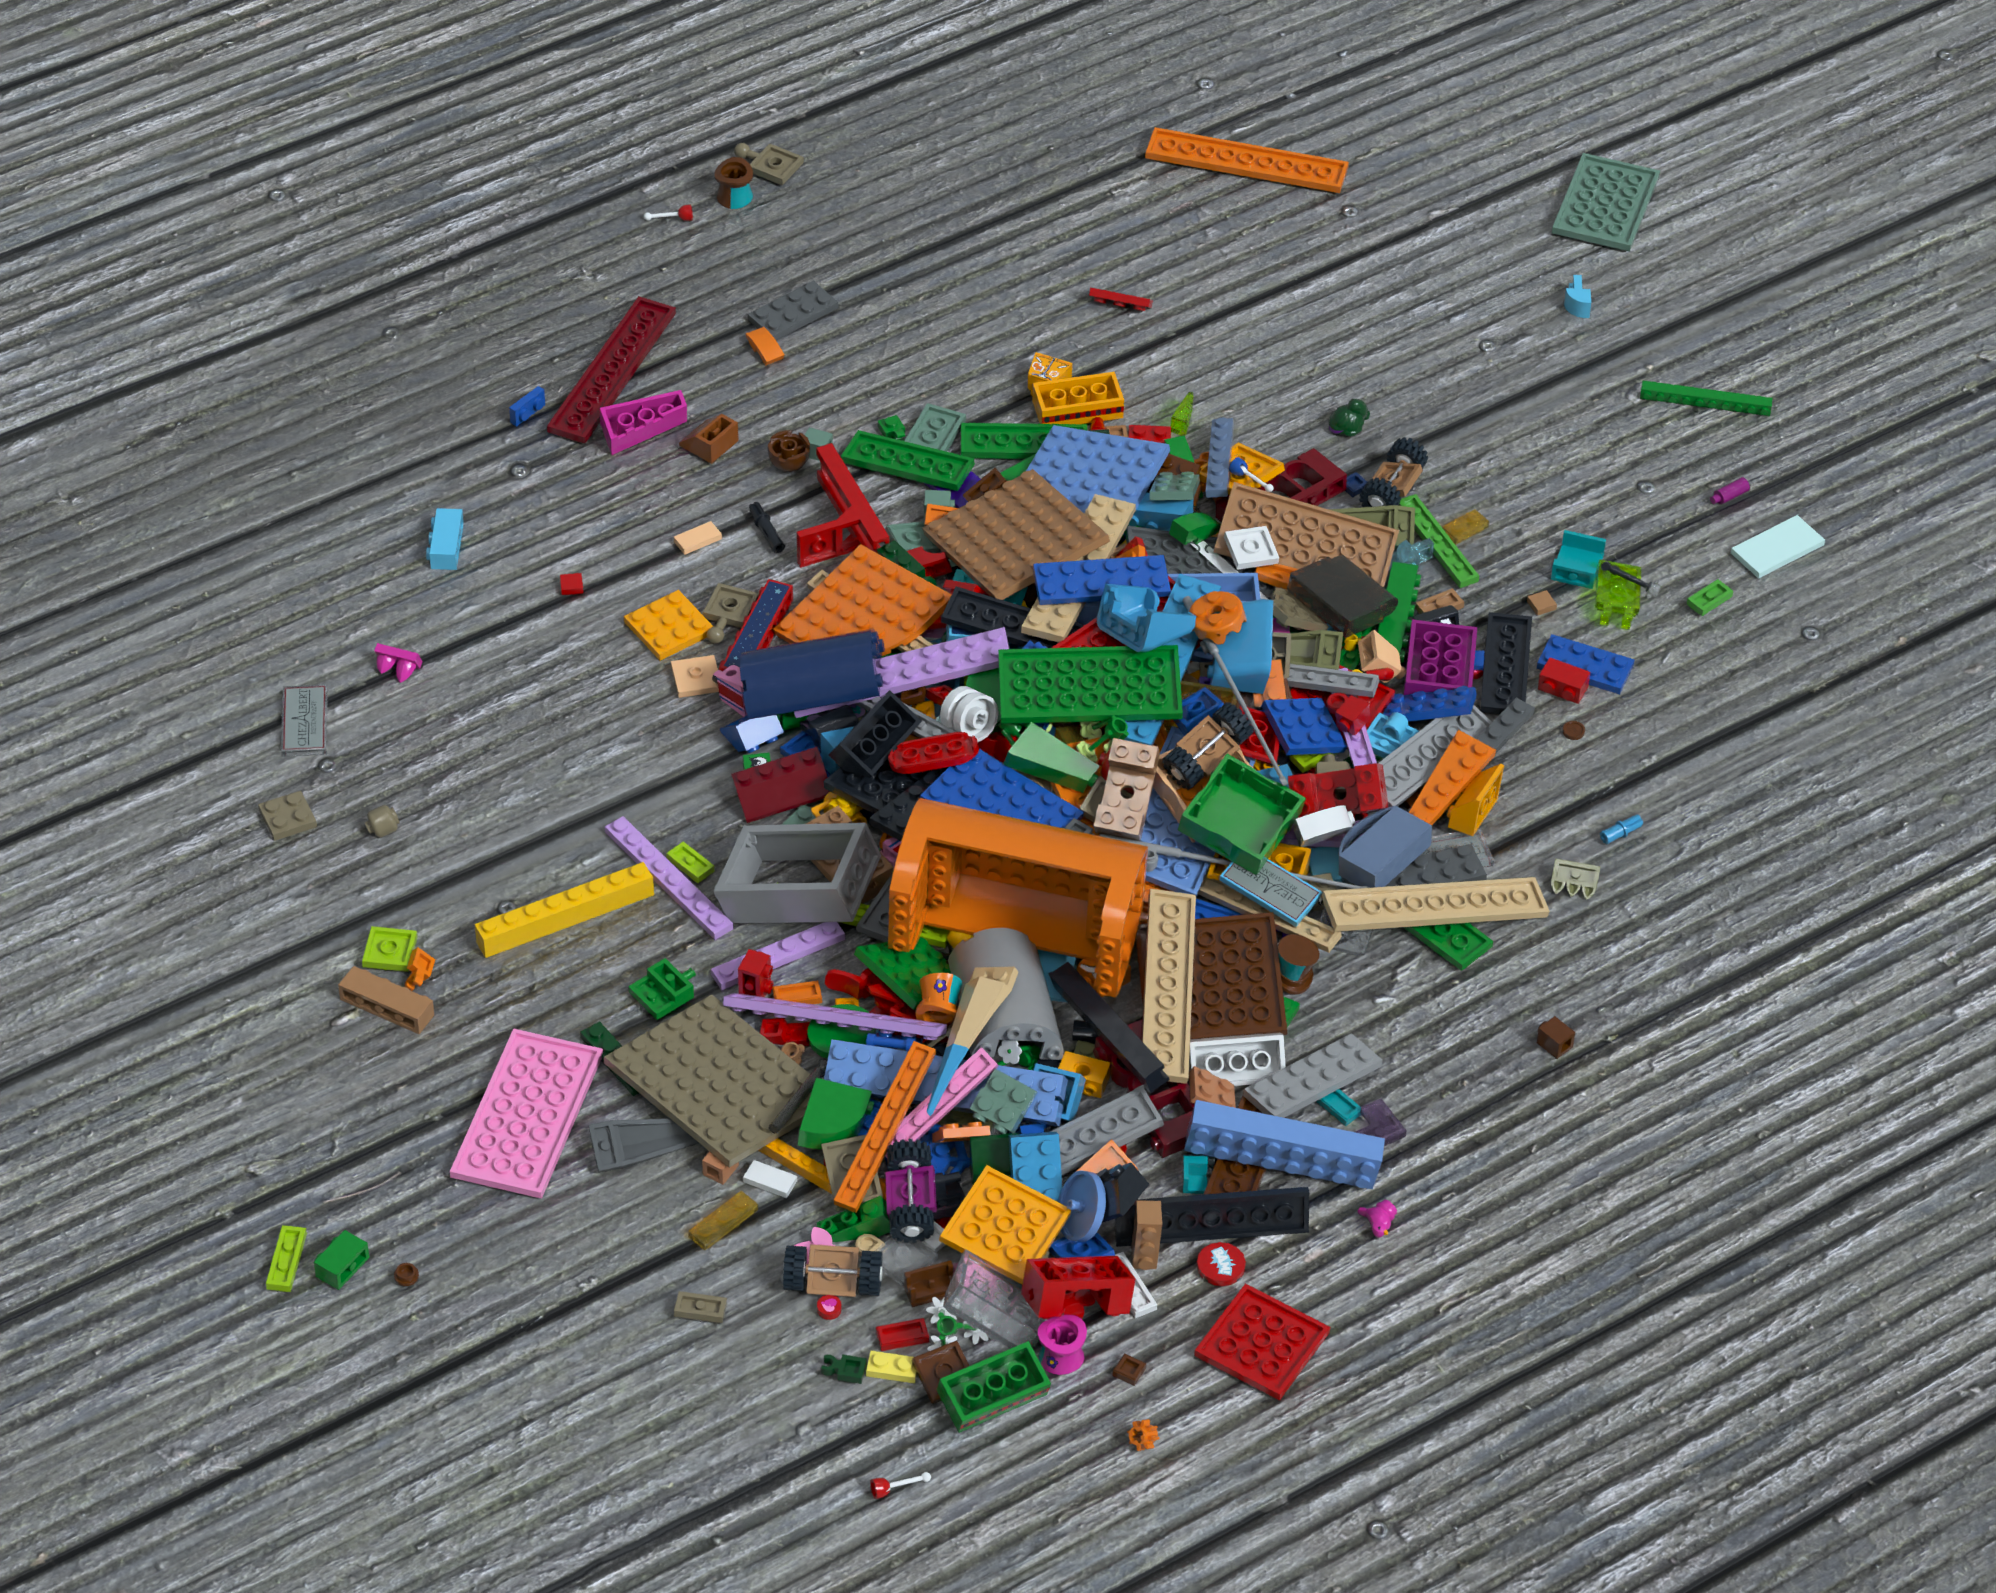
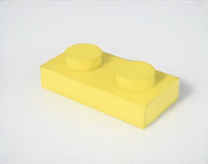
(891, 1367)

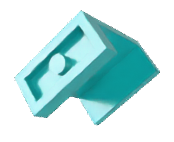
(1578, 559)

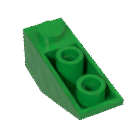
(848, 1225)

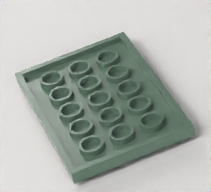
(1606, 202)

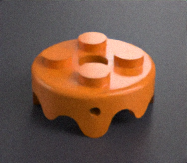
(1217, 625)

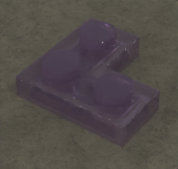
(1381, 1122)

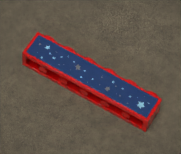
(758, 627)

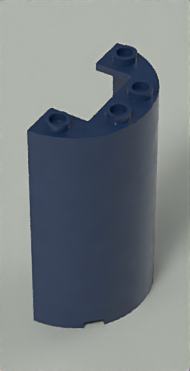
(811, 673)

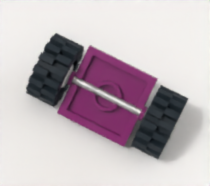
(910, 1191)

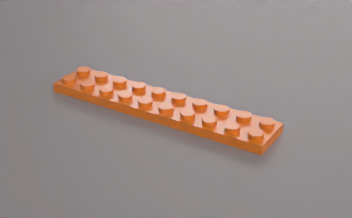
(1247, 160)

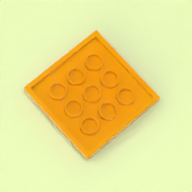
(1005, 1223)

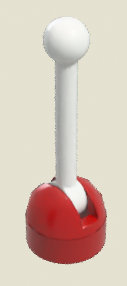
(684, 213)
(881, 1487)

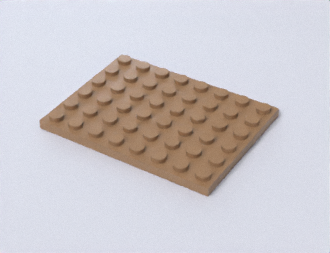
(1011, 530)

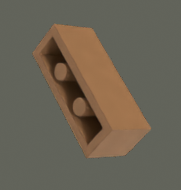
(1146, 1234)

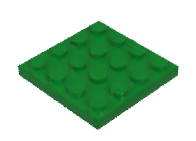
(902, 969)

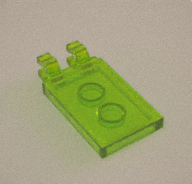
(1617, 594)

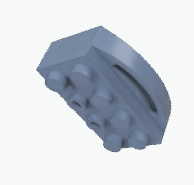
(1385, 849)

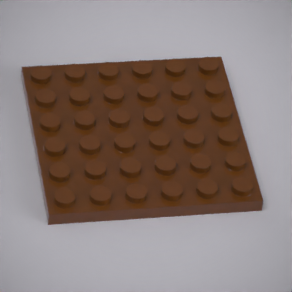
(1233, 976)

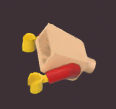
(1376, 656)

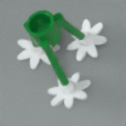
(948, 1326)

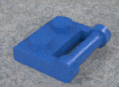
(891, 1041)

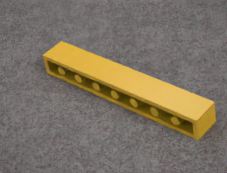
(564, 909)

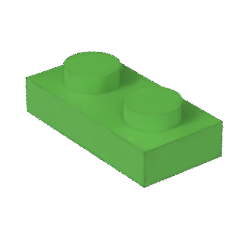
(1709, 597)

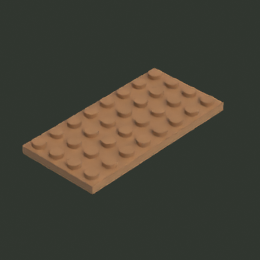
(1308, 532)

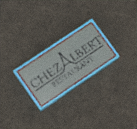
(1274, 890)

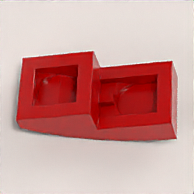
(780, 1032)

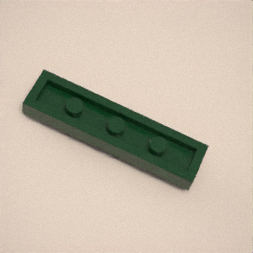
(600, 1037)

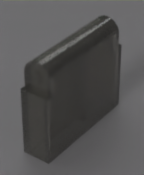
(1342, 594)

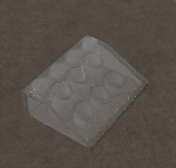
(991, 1303)

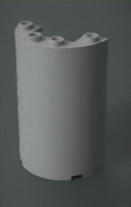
(1028, 1008)

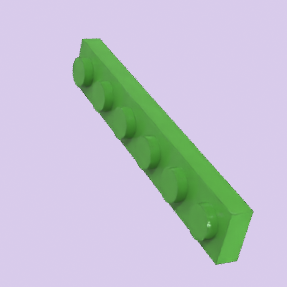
(1444, 547)

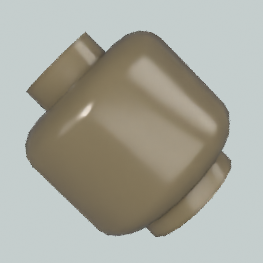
(382, 821)

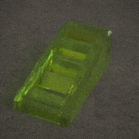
(1182, 415)

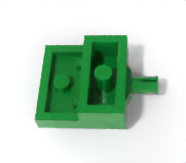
(663, 988)

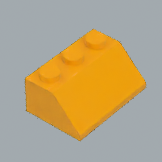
(1476, 801)

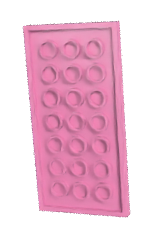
(526, 1113)

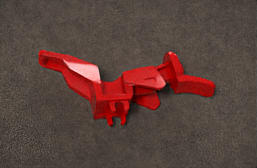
(868, 985)

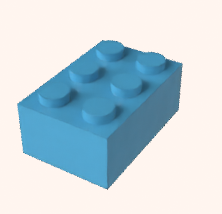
(1037, 1162)

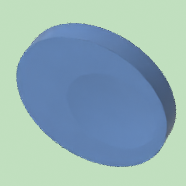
(1087, 1200)

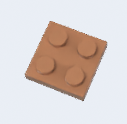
(1210, 1088)

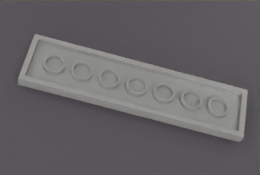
(1415, 760)

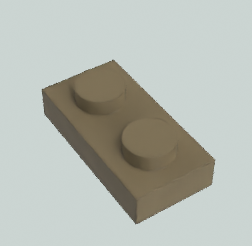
(700, 1307)

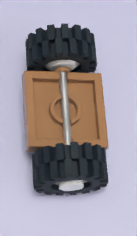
(1396, 475)
(1207, 745)
(832, 1270)

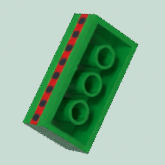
(993, 1386)

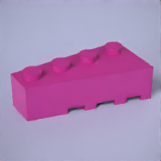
(641, 419)

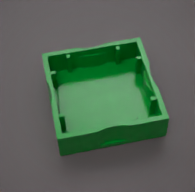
(1241, 814)

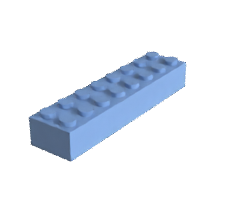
(1284, 1144)

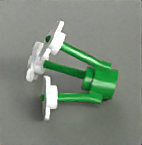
(1025, 1055)

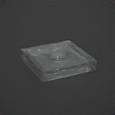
(905, 1257)

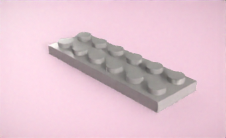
(1313, 1077)
(1117, 1120)

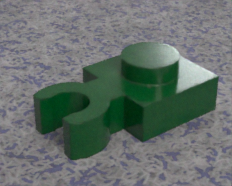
(847, 1369)

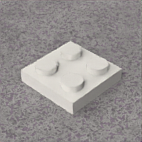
(1251, 547)

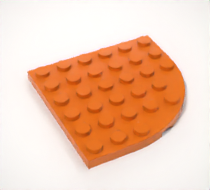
(866, 595)

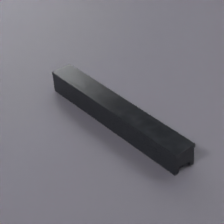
(1109, 1027)

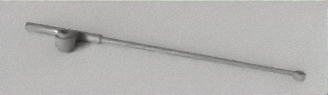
(1209, 646)
(1154, 849)

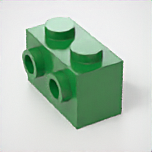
(341, 1259)

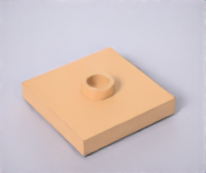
(695, 676)

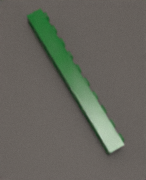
(1706, 398)

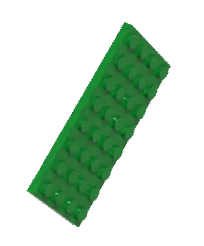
(1089, 684)

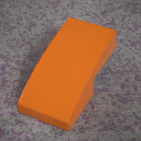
(765, 345)

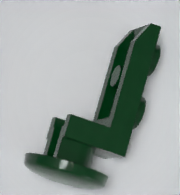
(898, 555)

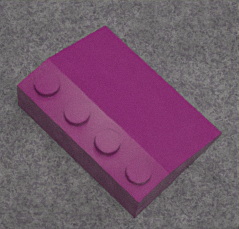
(1439, 656)

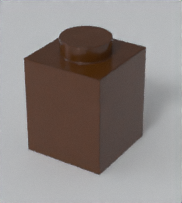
(1555, 1037)

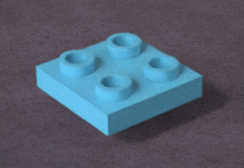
(1389, 733)

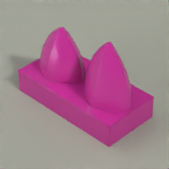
(405, 661)

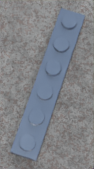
(1219, 457)

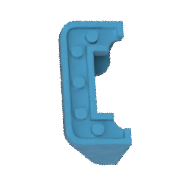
(1133, 618)
(1247, 652)

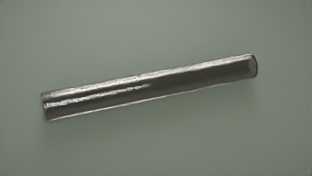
(796, 1100)

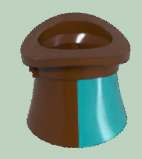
(734, 180)
(1296, 960)

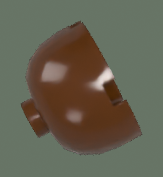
(788, 450)

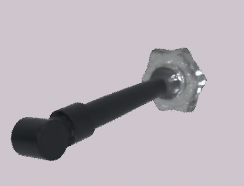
(1652, 587)

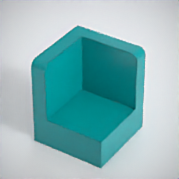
(1195, 1174)

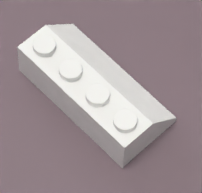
(1239, 1058)

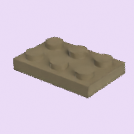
(838, 1160)

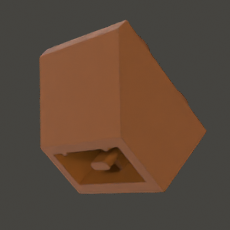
(712, 438)

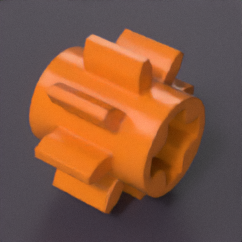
(1143, 1434)

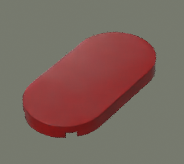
(933, 752)

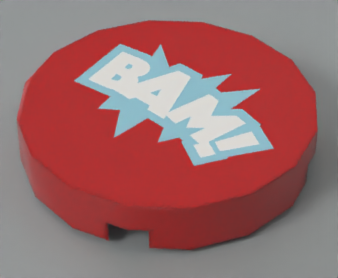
(1221, 1264)

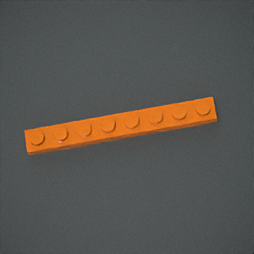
(884, 1127)

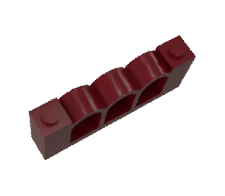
(1312, 466)
(1172, 1135)

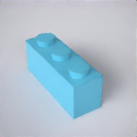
(445, 539)

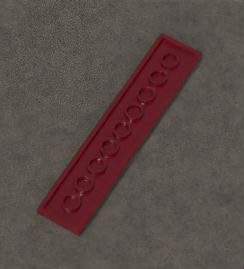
(611, 369)

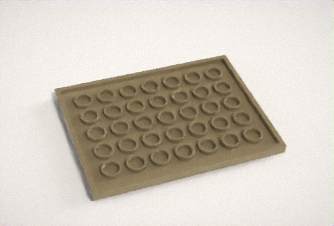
(713, 1078)

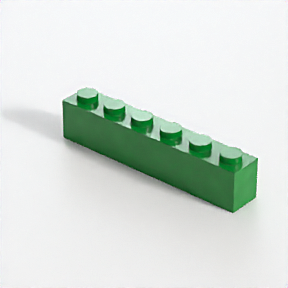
(1402, 585)

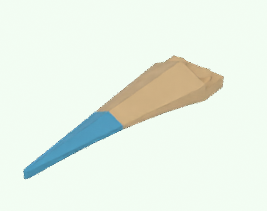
(978, 1003)

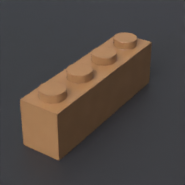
(386, 999)

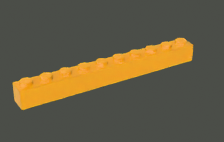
(798, 1163)

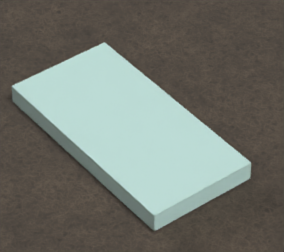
(1777, 546)

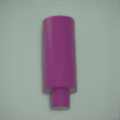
(1730, 491)

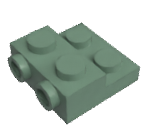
(1003, 1102)

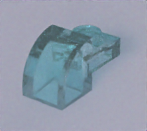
(1415, 553)

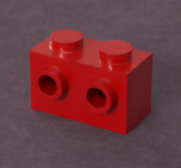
(755, 974)

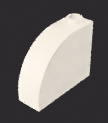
(1323, 825)

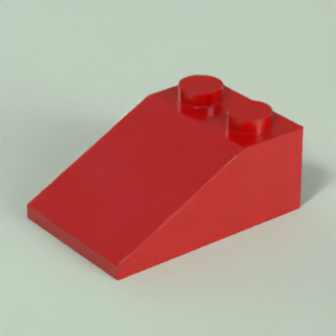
(1252, 747)

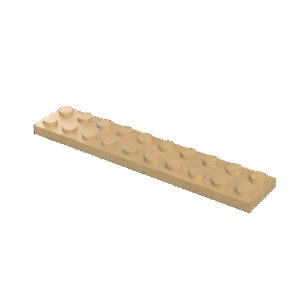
(1056, 620)
(1434, 904)
(1169, 980)

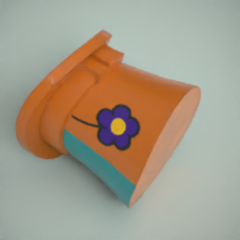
(939, 998)

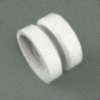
(969, 712)

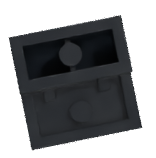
(828, 721)

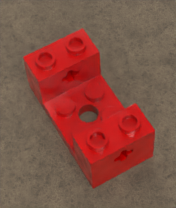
(1363, 785)
(1104, 1276)

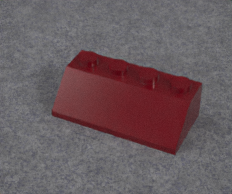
(781, 784)

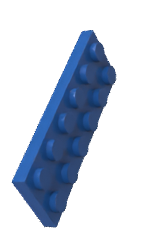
(1087, 578)

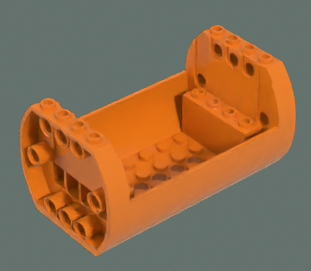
(999, 871)

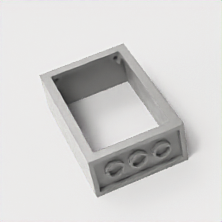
(797, 901)

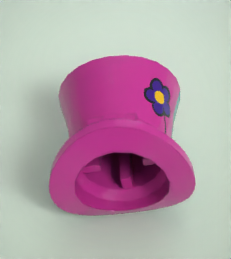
(1062, 1344)

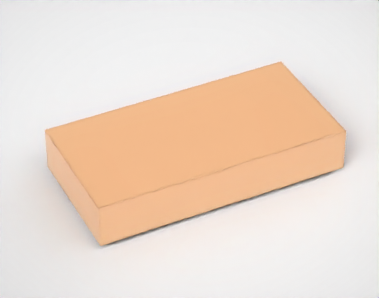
(697, 537)

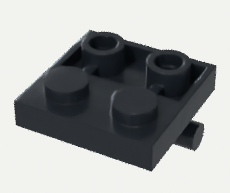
(948, 1194)

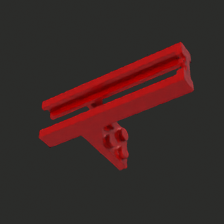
(855, 514)

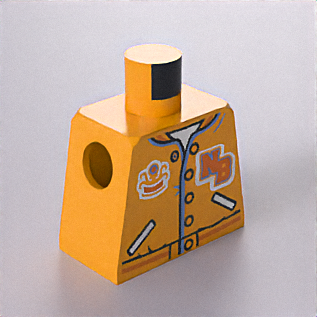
(1047, 369)

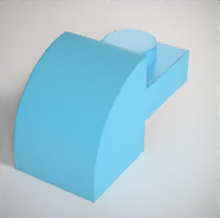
(1578, 300)

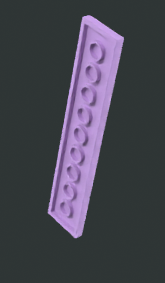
(933, 664)

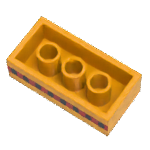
(1078, 399)

